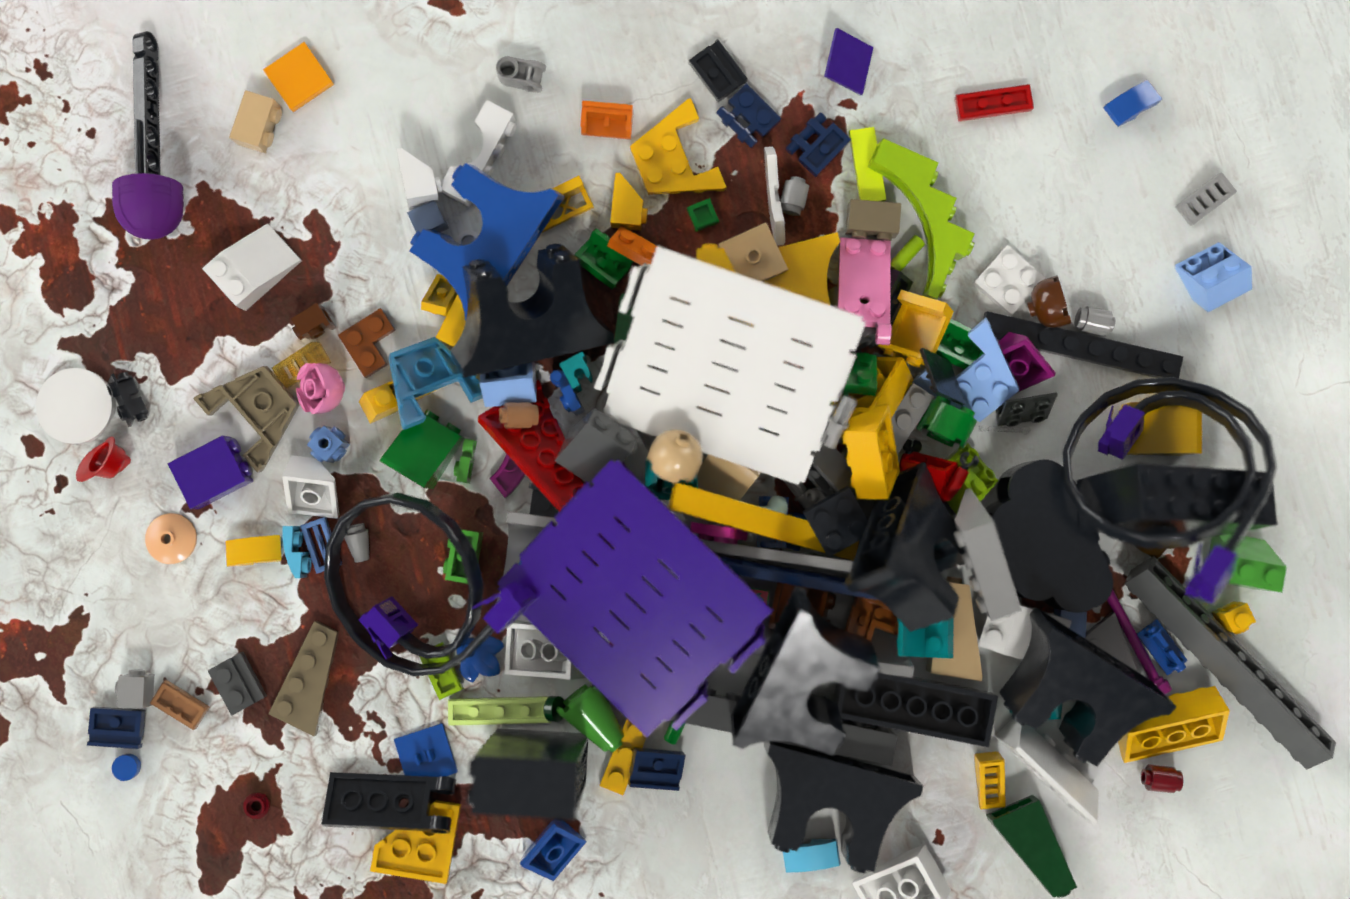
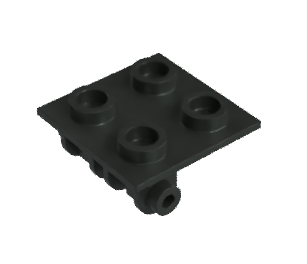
(1026, 409)

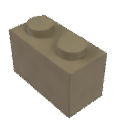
(873, 219)

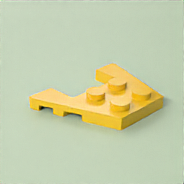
(664, 162)

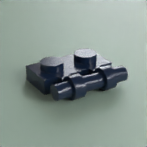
(754, 111)
(823, 150)

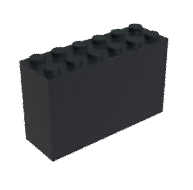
(1170, 498)
(529, 774)

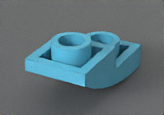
(297, 561)
(814, 856)

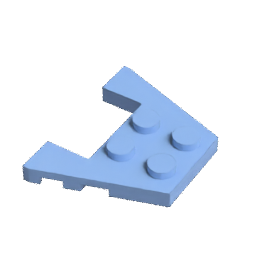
(986, 381)

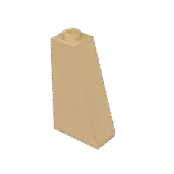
(966, 655)

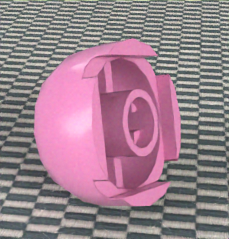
(319, 388)

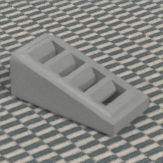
(1218, 187)

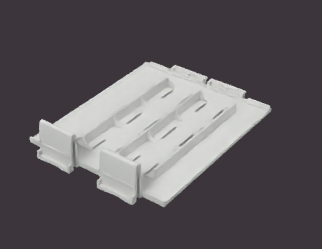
(776, 320)

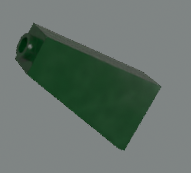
(1033, 840)

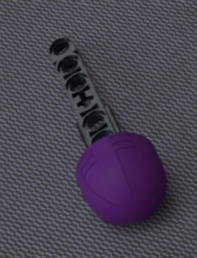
(147, 201)

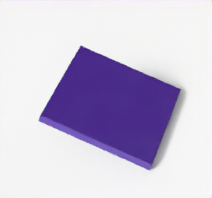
(848, 61)

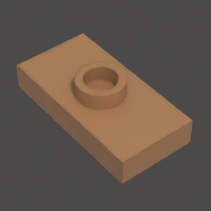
(179, 705)

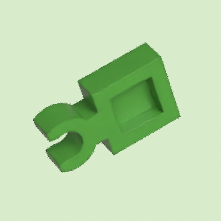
(464, 467)

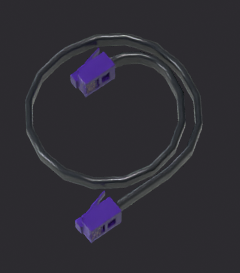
(1122, 434)

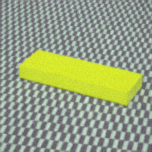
(869, 182)

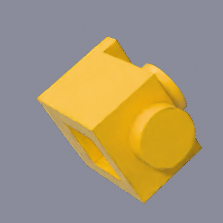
(1234, 617)

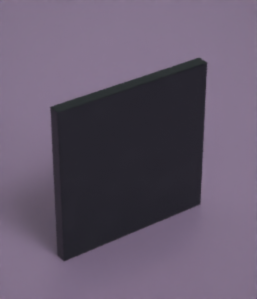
(942, 377)

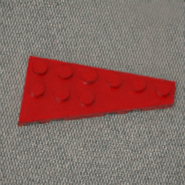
(536, 451)

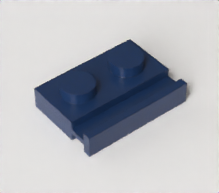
(116, 727)
(656, 769)

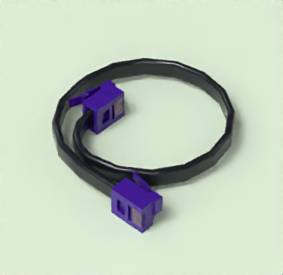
(393, 625)

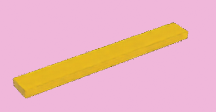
(749, 518)

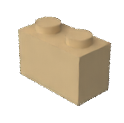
(256, 122)

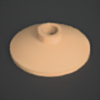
(182, 538)

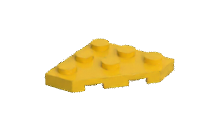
(419, 853)

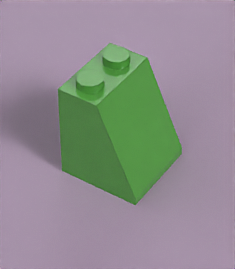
(1256, 564)

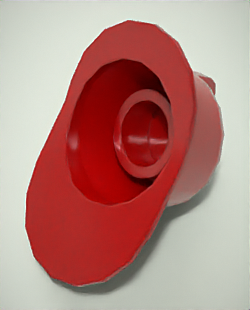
(103, 461)

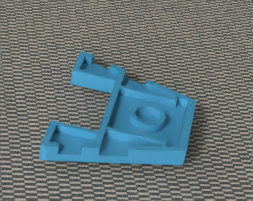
(422, 370)

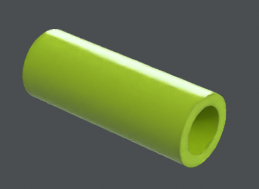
(907, 253)

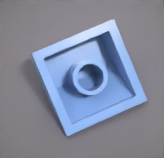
(509, 385)

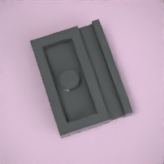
(237, 683)

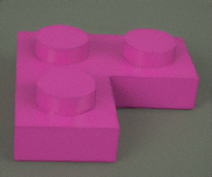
(718, 533)

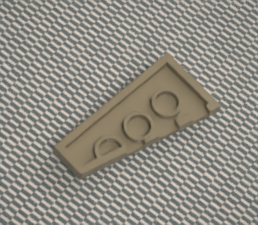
(304, 688)

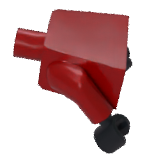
(945, 473)

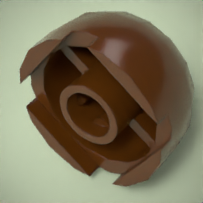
(1049, 303)

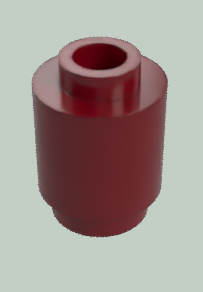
(1162, 778)

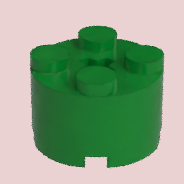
(948, 423)

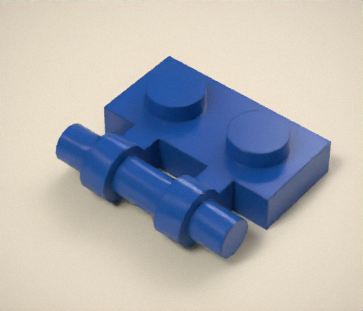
(569, 398)

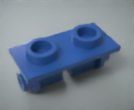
(1162, 648)

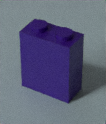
(211, 472)

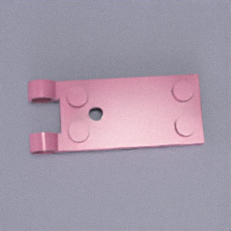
(866, 276)

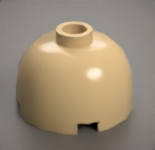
(675, 456)

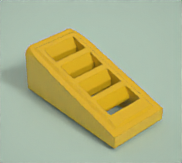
(985, 764)

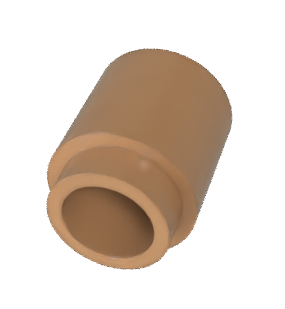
(519, 415)

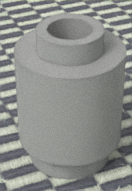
(794, 196)
(1094, 321)

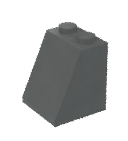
(593, 444)

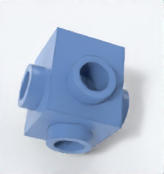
(336, 444)

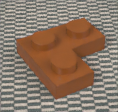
(361, 341)
(870, 614)

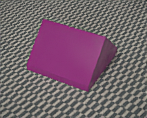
(1025, 360)

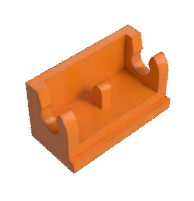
(606, 119)

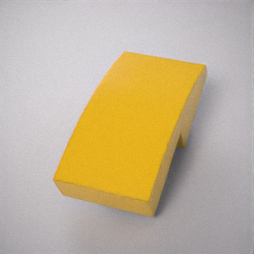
(253, 550)

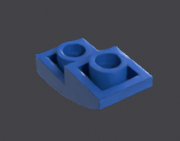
(1132, 103)

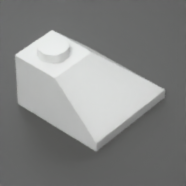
(418, 180)
(310, 488)

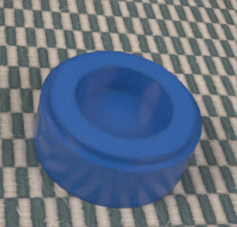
(126, 767)

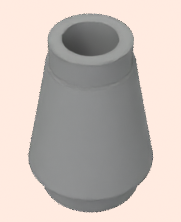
(358, 542)

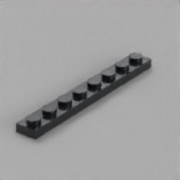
(1089, 347)

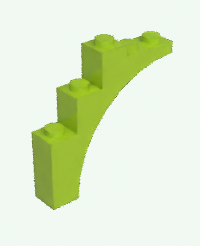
(945, 241)

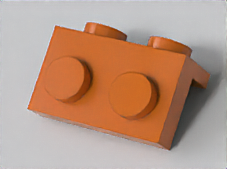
(632, 246)

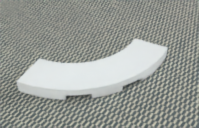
(775, 207)

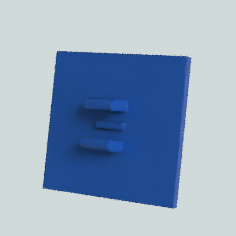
(426, 753)

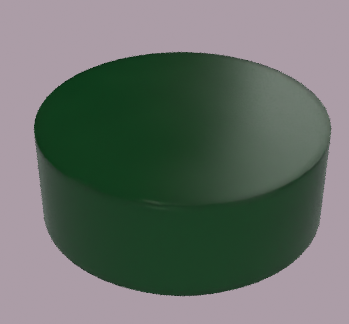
(550, 708)

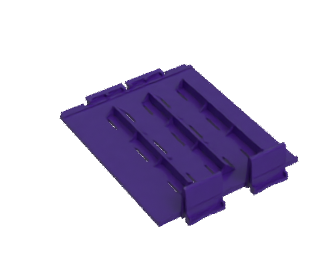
(700, 583)

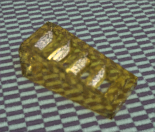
(312, 352)

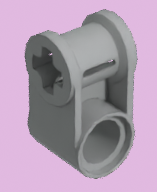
(523, 73)

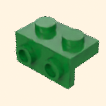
(603, 261)
(957, 345)
(862, 375)

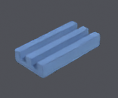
(309, 542)

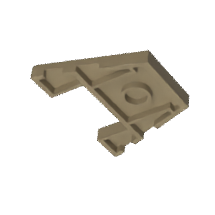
(263, 404)

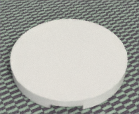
(75, 406)

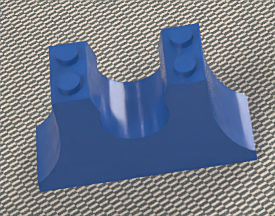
(508, 232)

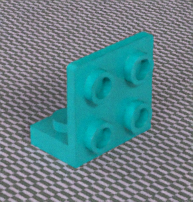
(929, 642)

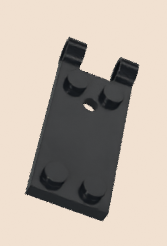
(375, 799)

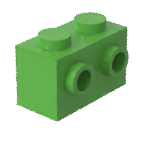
(453, 565)

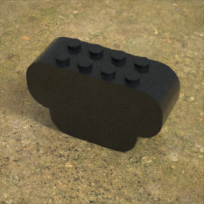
(1044, 540)

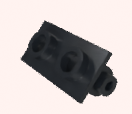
(122, 390)

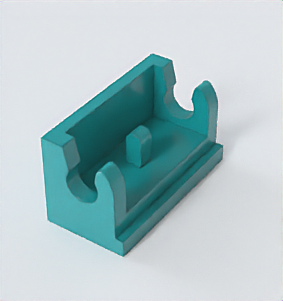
(574, 368)

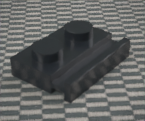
(718, 70)

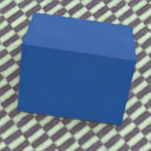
(553, 850)

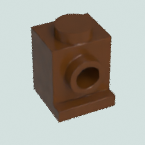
(312, 322)

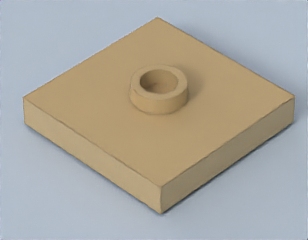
(755, 254)

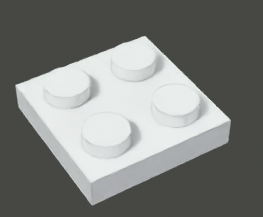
(1008, 280)

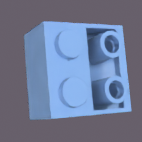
(1215, 276)

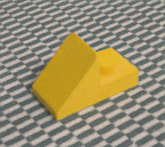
(439, 296)

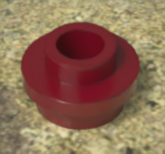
(249, 808)

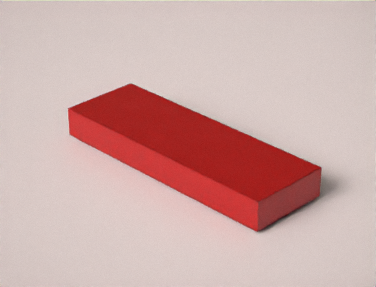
(994, 102)

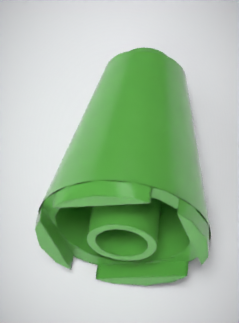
(593, 717)

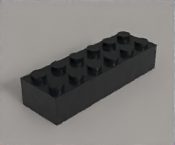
(921, 708)

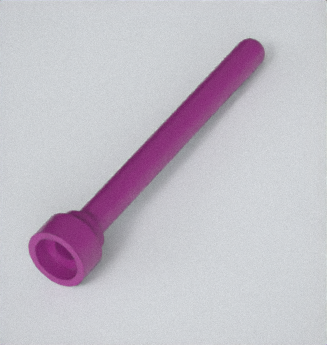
(1136, 644)

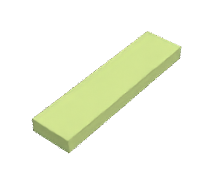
(496, 710)

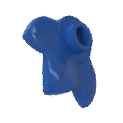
(482, 661)

